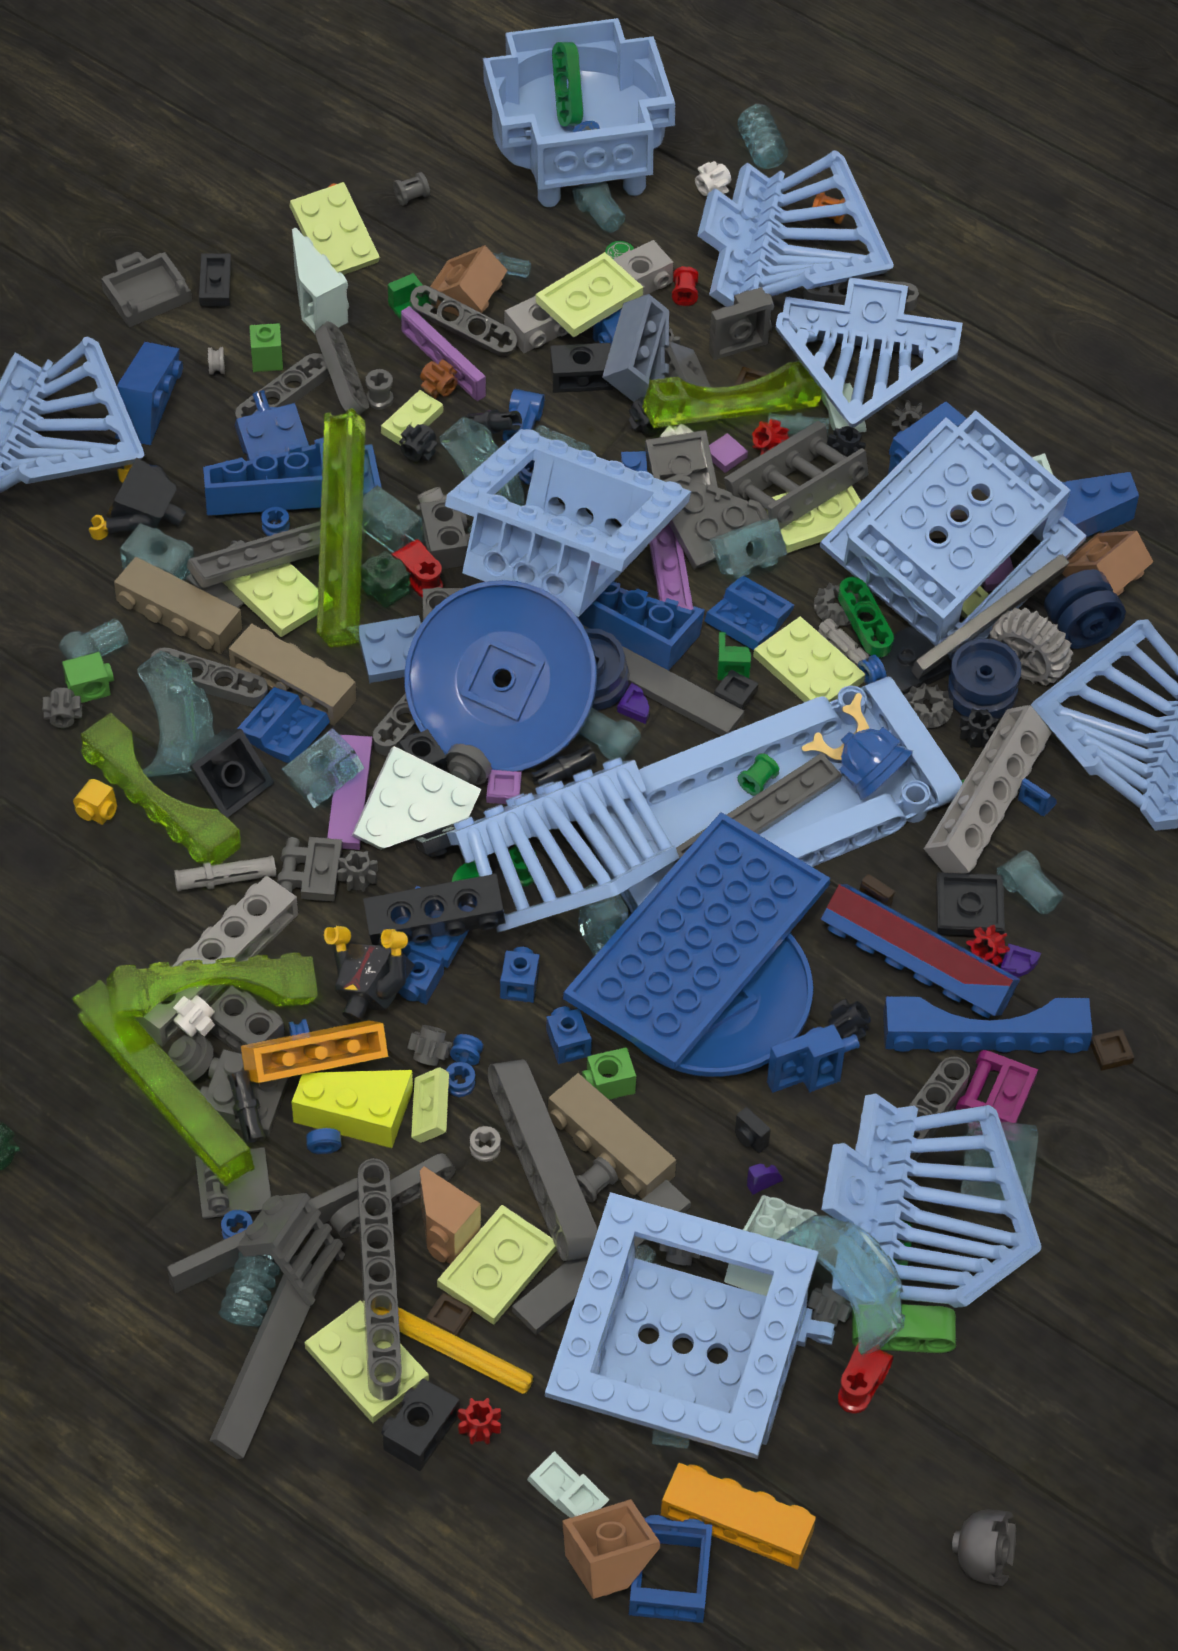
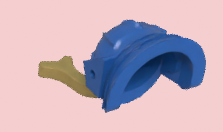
(866, 754)

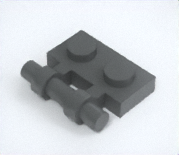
(320, 869)

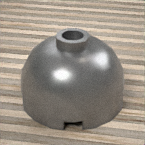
(986, 1545)

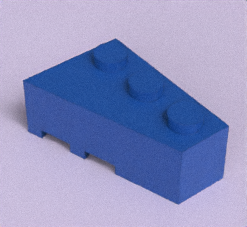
(148, 387)
(1101, 502)

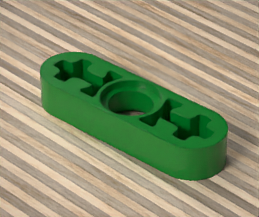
(566, 66)
(867, 604)

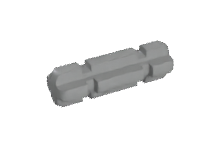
(842, 641)

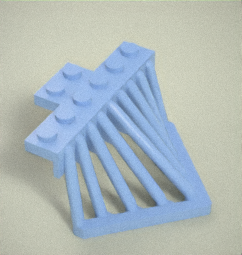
(751, 230)
(872, 320)
(36, 458)
(1103, 746)
(554, 809)
(870, 1190)

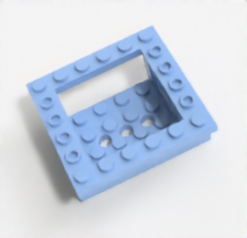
(558, 543)
(925, 581)
(651, 1384)

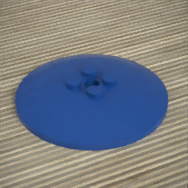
(494, 630)
(763, 1013)

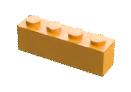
(314, 1051)
(739, 1514)

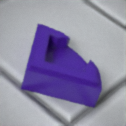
(634, 704)
(1019, 960)
(762, 1178)

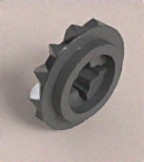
(826, 608)
(941, 709)

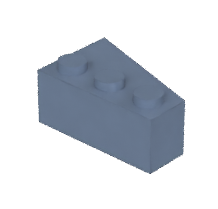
(638, 347)

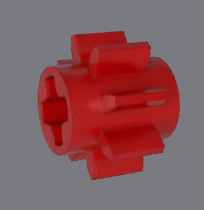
(769, 435)
(994, 940)
(487, 1416)

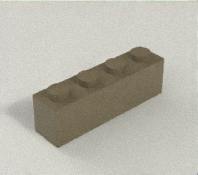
(178, 605)
(294, 671)
(611, 1135)

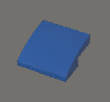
(749, 612)
(283, 725)

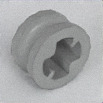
(216, 360)
(484, 1134)

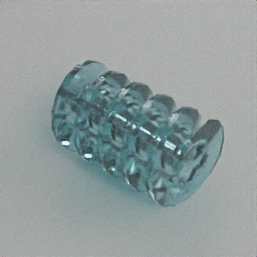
(762, 137)
(249, 1290)

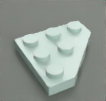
(412, 801)

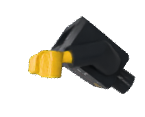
(141, 499)
(368, 973)

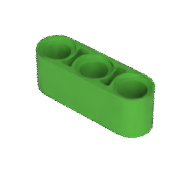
(924, 1330)

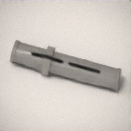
(224, 873)

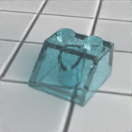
(1023, 1147)

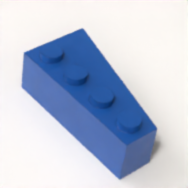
(268, 481)
(644, 624)

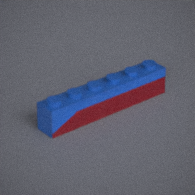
(920, 950)

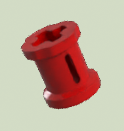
(685, 286)

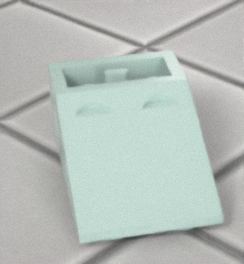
(319, 286)
(770, 1219)

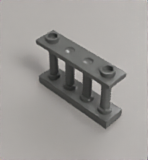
(793, 455)

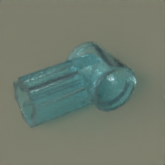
(598, 202)
(100, 639)
(613, 737)
(1024, 875)

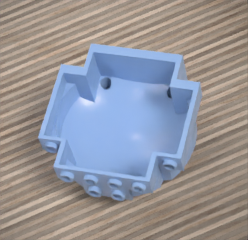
(620, 89)

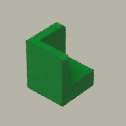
(400, 293)
(732, 658)

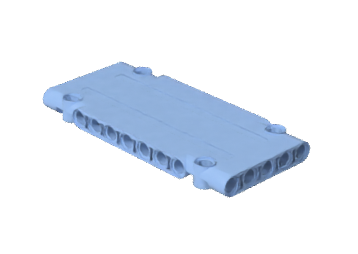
(702, 782)

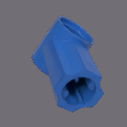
(530, 407)

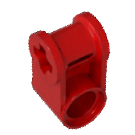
(421, 565)
(863, 1379)

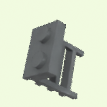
(280, 1232)

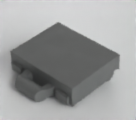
(145, 287)

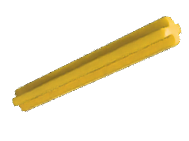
(462, 1351)

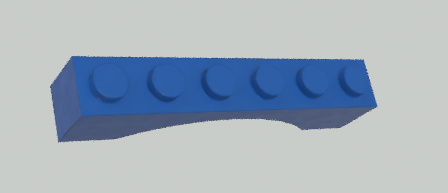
(919, 1025)

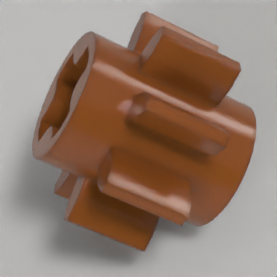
(439, 378)

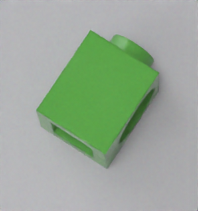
(266, 347)
(88, 676)
(614, 1063)

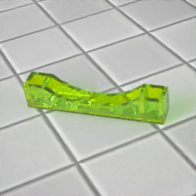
(678, 402)
(201, 830)
(279, 981)

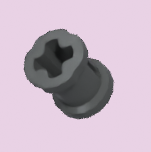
(411, 188)
(379, 385)
(596, 1179)

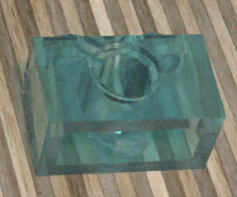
(389, 520)
(766, 542)
(158, 550)
(323, 768)
(601, 920)

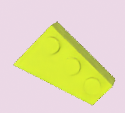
(355, 1103)

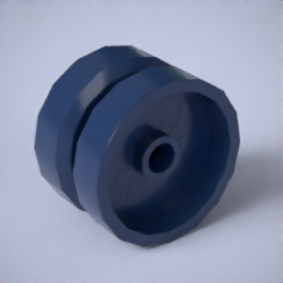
(1085, 608)
(611, 669)
(984, 677)

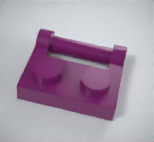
(1009, 1089)

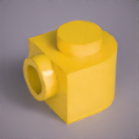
(96, 802)

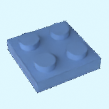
(387, 647)

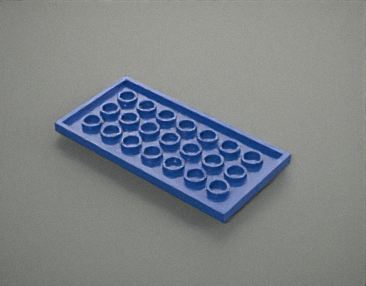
(696, 940)

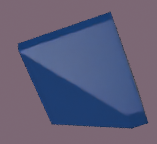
(1036, 798)

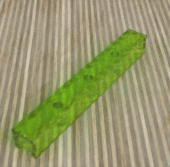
(341, 529)
(166, 1087)

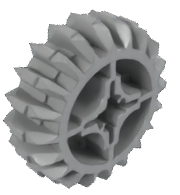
(1037, 643)

